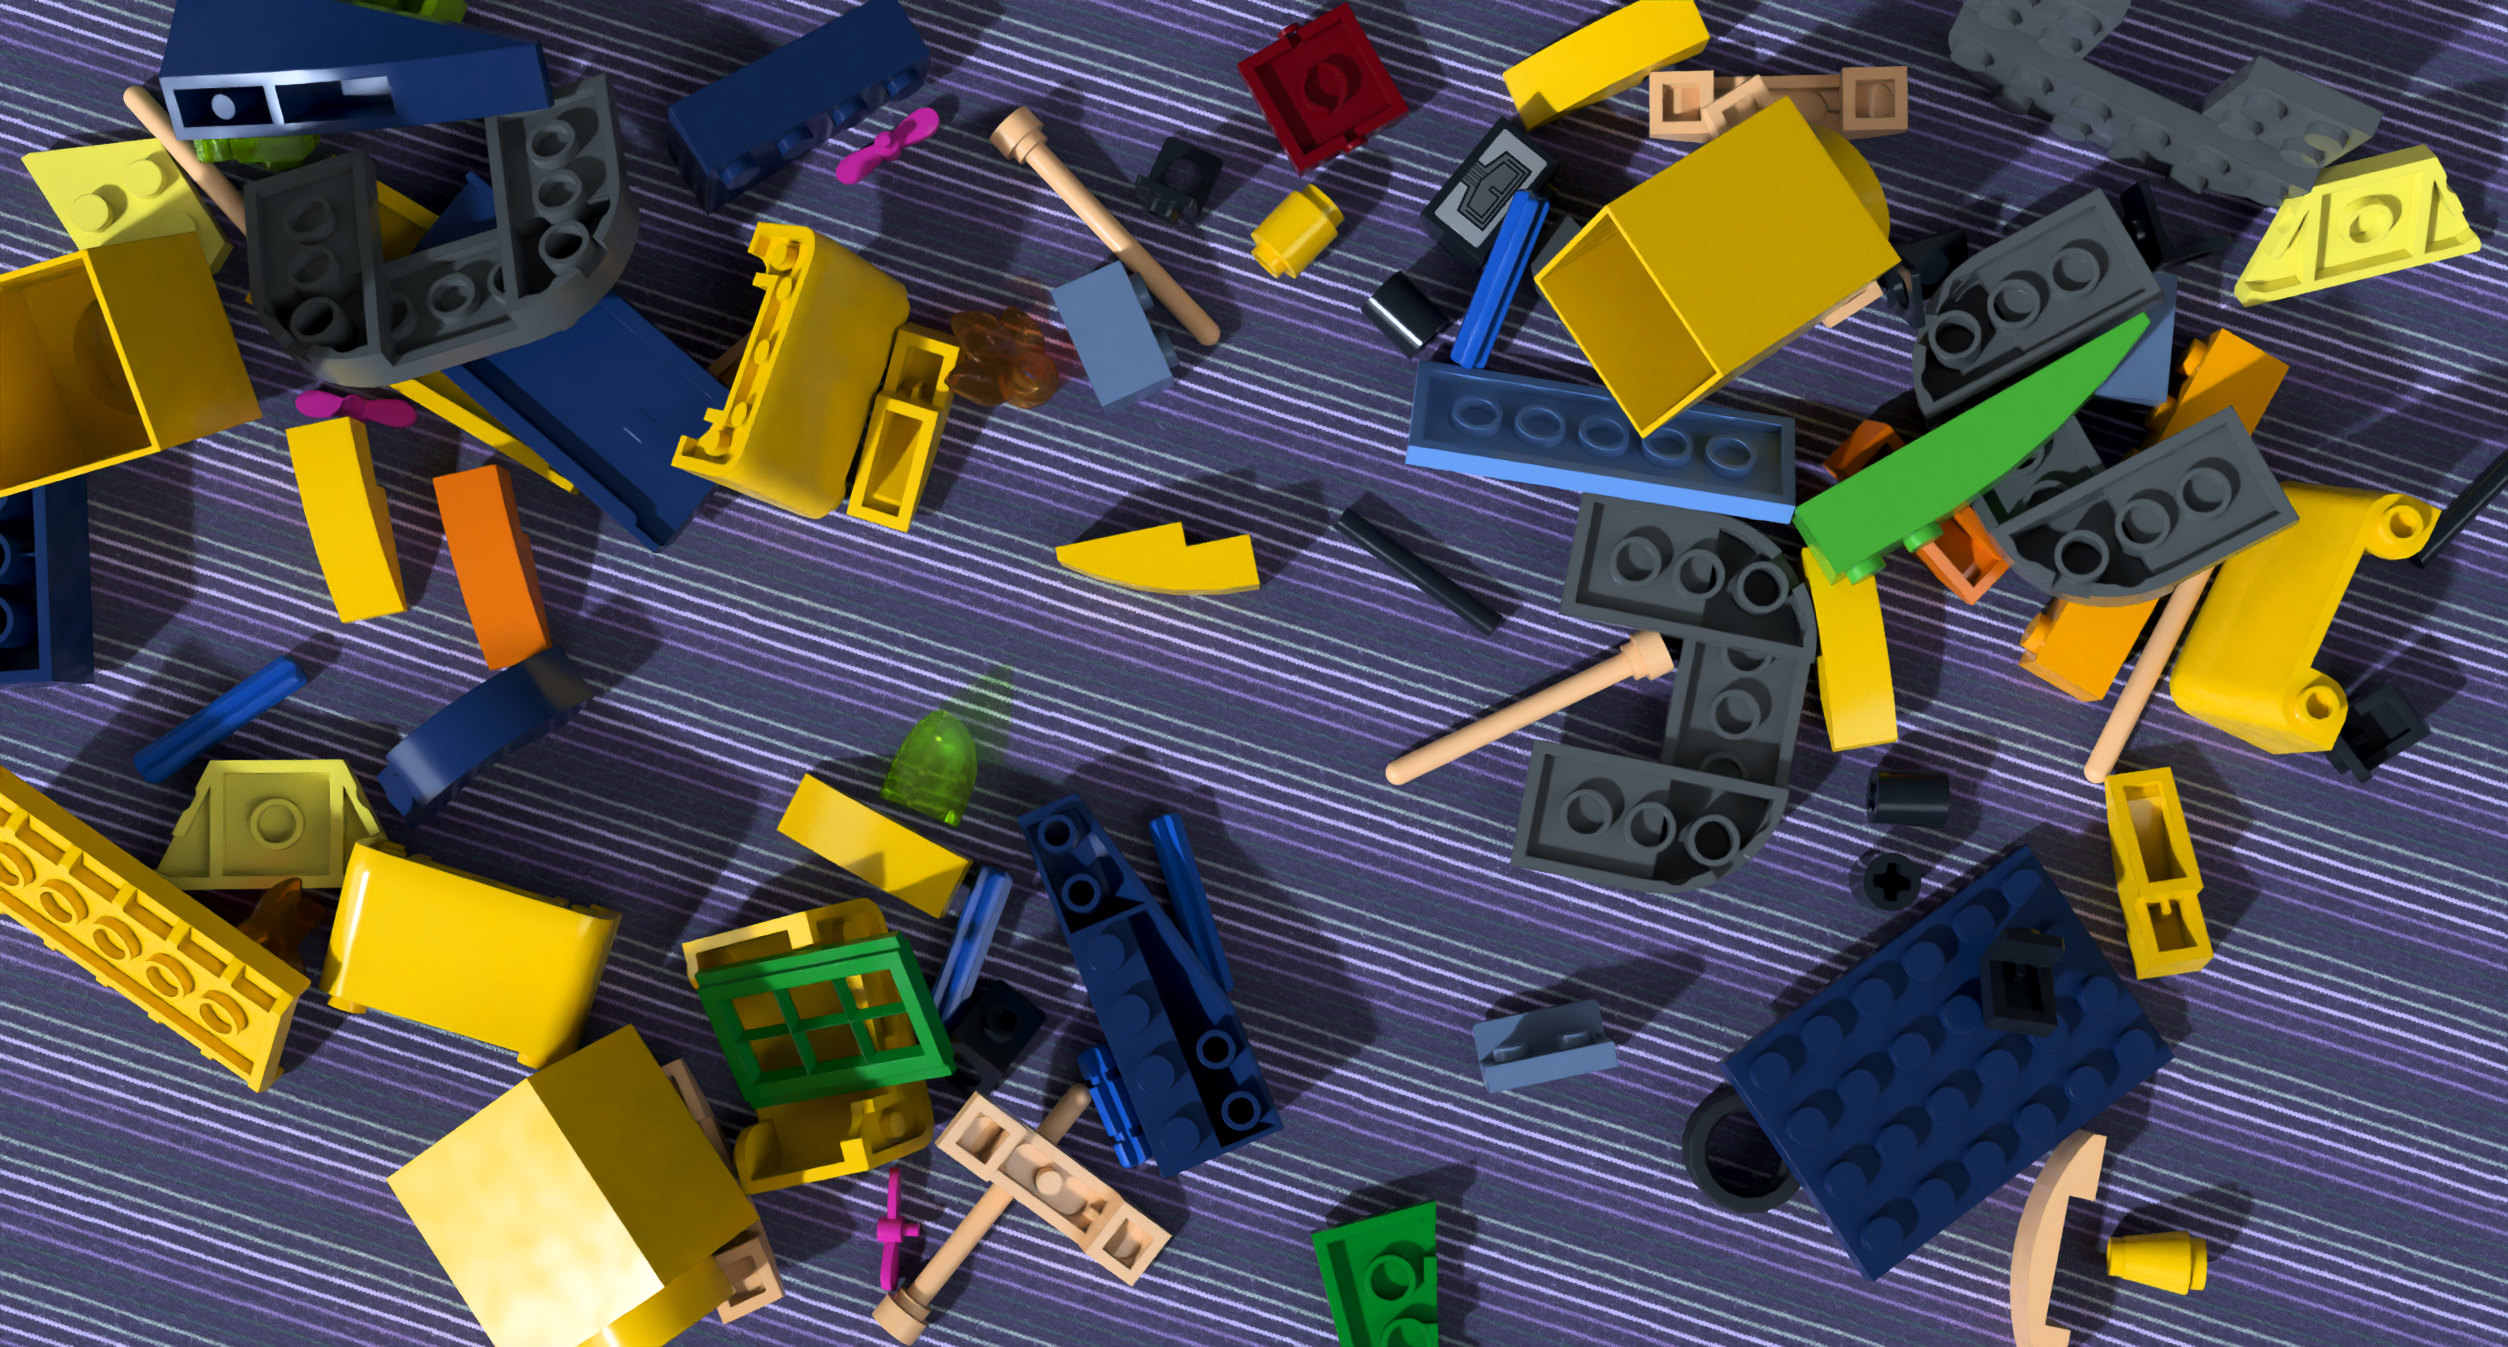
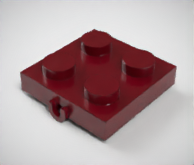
(1322, 89)

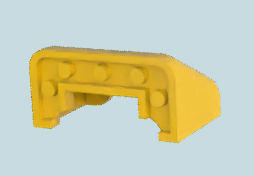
(802, 374)
(2271, 609)
(465, 953)
(830, 1133)

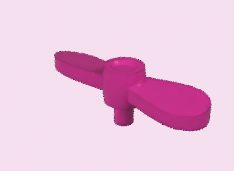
(888, 146)
(388, 412)
(892, 1231)

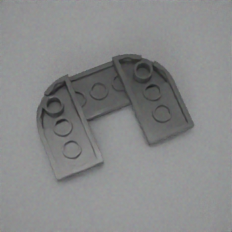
(2250, 137)
(373, 324)
(2061, 514)
(1729, 711)

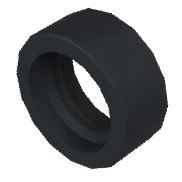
(1695, 1158)

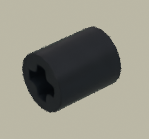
(1405, 315)
(1907, 797)
(1885, 881)

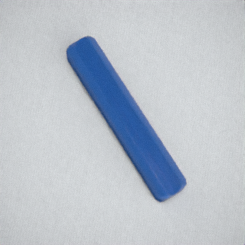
(1500, 278)
(220, 719)
(1189, 895)
(970, 944)

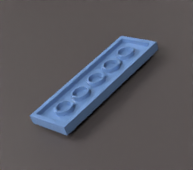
(1586, 443)

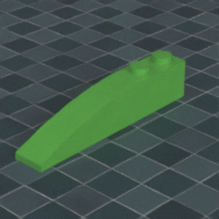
(1954, 465)

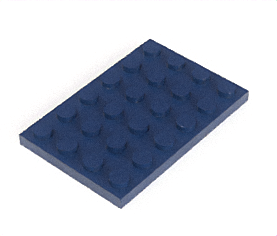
(1900, 1096)

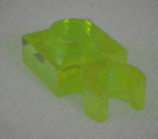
(273, 152)

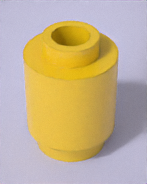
(1296, 232)

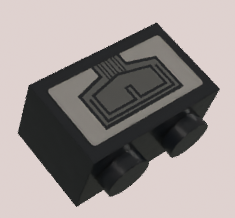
(1477, 196)

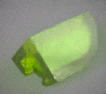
(934, 769)

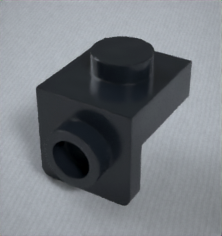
(2376, 730)
(2019, 981)

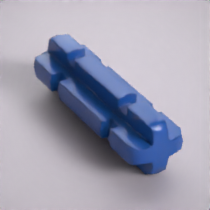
(1114, 1105)

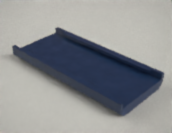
(596, 398)

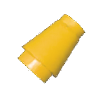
(2159, 1260)

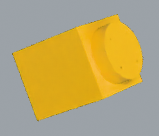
(1720, 261)
(113, 359)
(581, 1205)

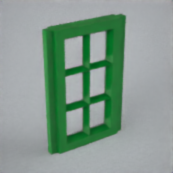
(815, 965)

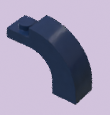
(480, 731)

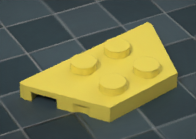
(125, 196)
(2359, 225)
(270, 824)

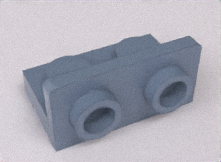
(1543, 1045)

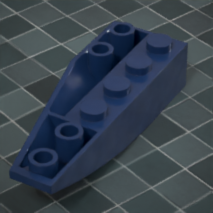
(337, 69)
(1153, 996)

